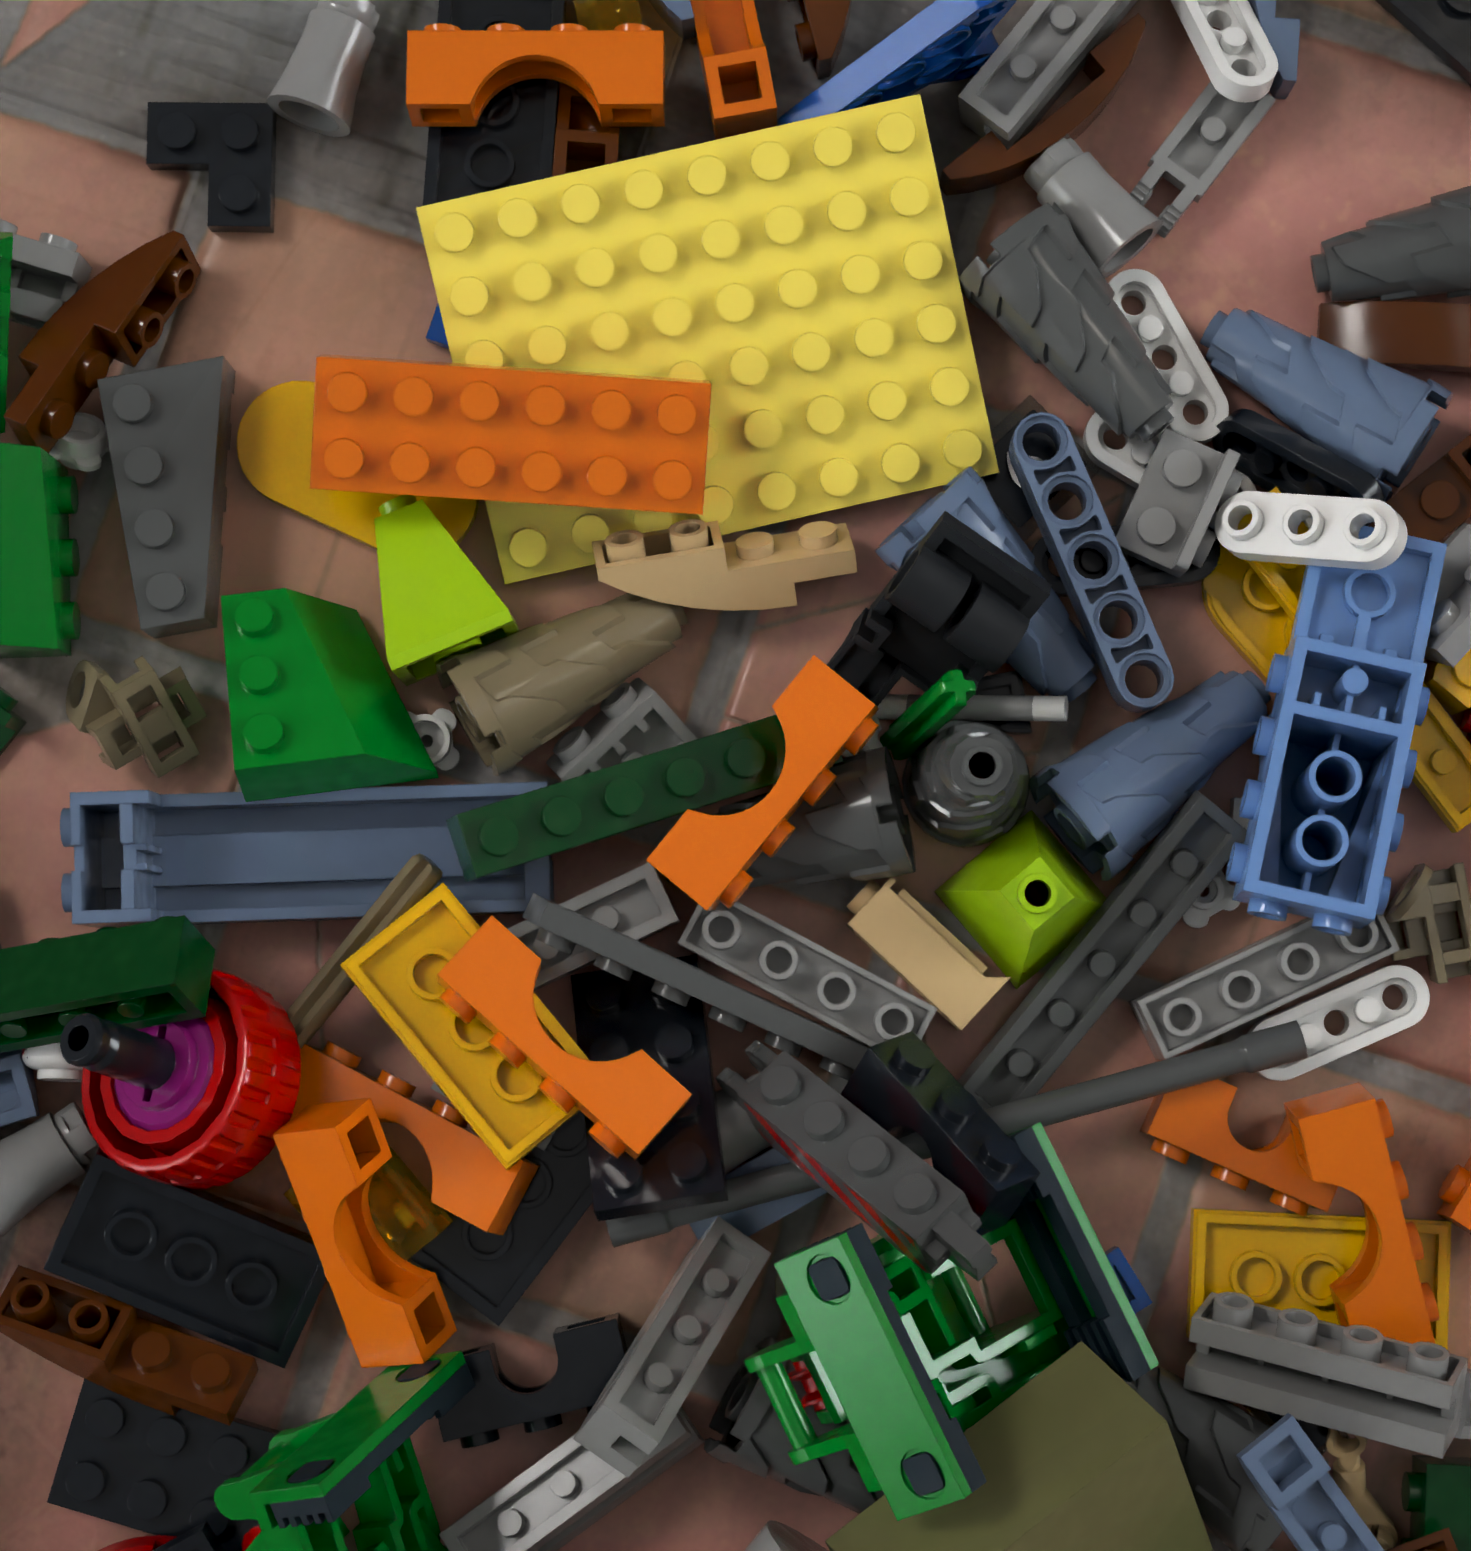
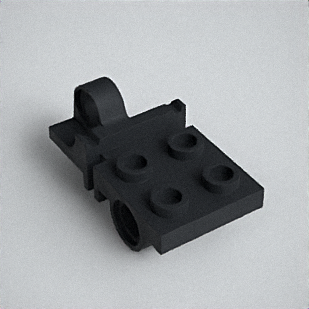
(944, 610)

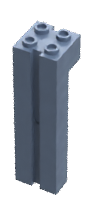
(276, 857)

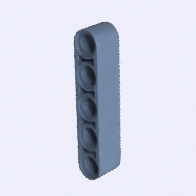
(1090, 531)

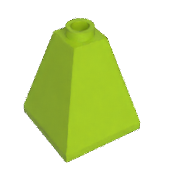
(430, 592)
(992, 903)

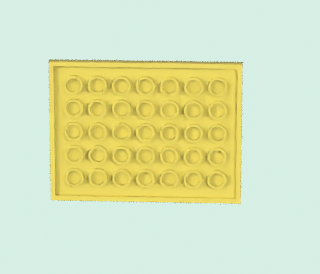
(776, 264)

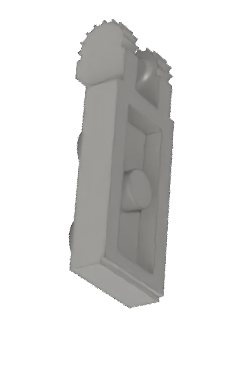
(1199, 150)

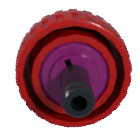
(192, 1095)

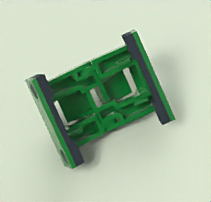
(914, 1352)
(351, 1458)

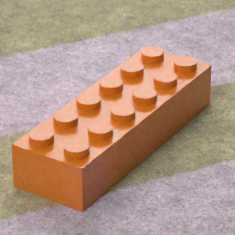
(509, 434)

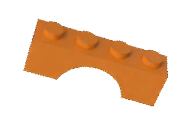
(734, 66)
(459, 71)
(819, 722)
(623, 1097)
(1343, 1144)
(464, 1170)
(387, 1304)

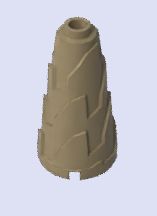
(551, 673)

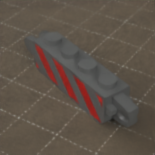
(860, 1163)

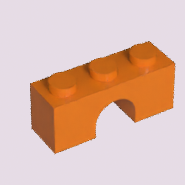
(1197, 1124)

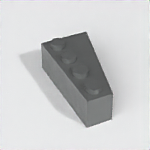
(169, 470)

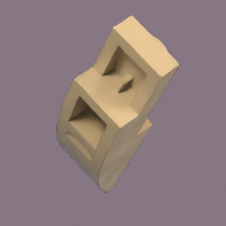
(699, 571)

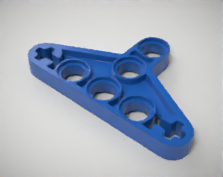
(935, 46)

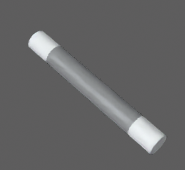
(988, 707)

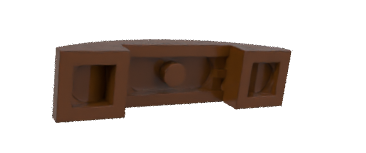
(990, 162)
(1401, 332)

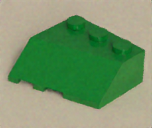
(36, 554)
(312, 700)

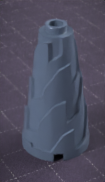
(1329, 393)
(1052, 651)
(1140, 774)

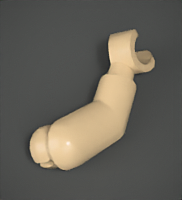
(1350, 1476)

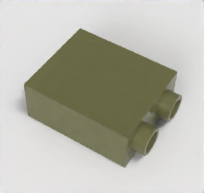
(1066, 1469)

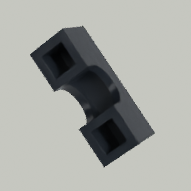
(912, 1092)
(586, 1361)

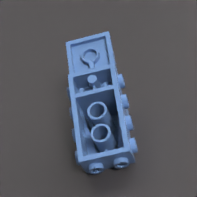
(1338, 743)

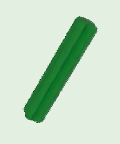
(928, 714)

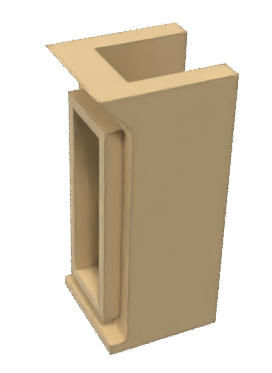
(922, 952)

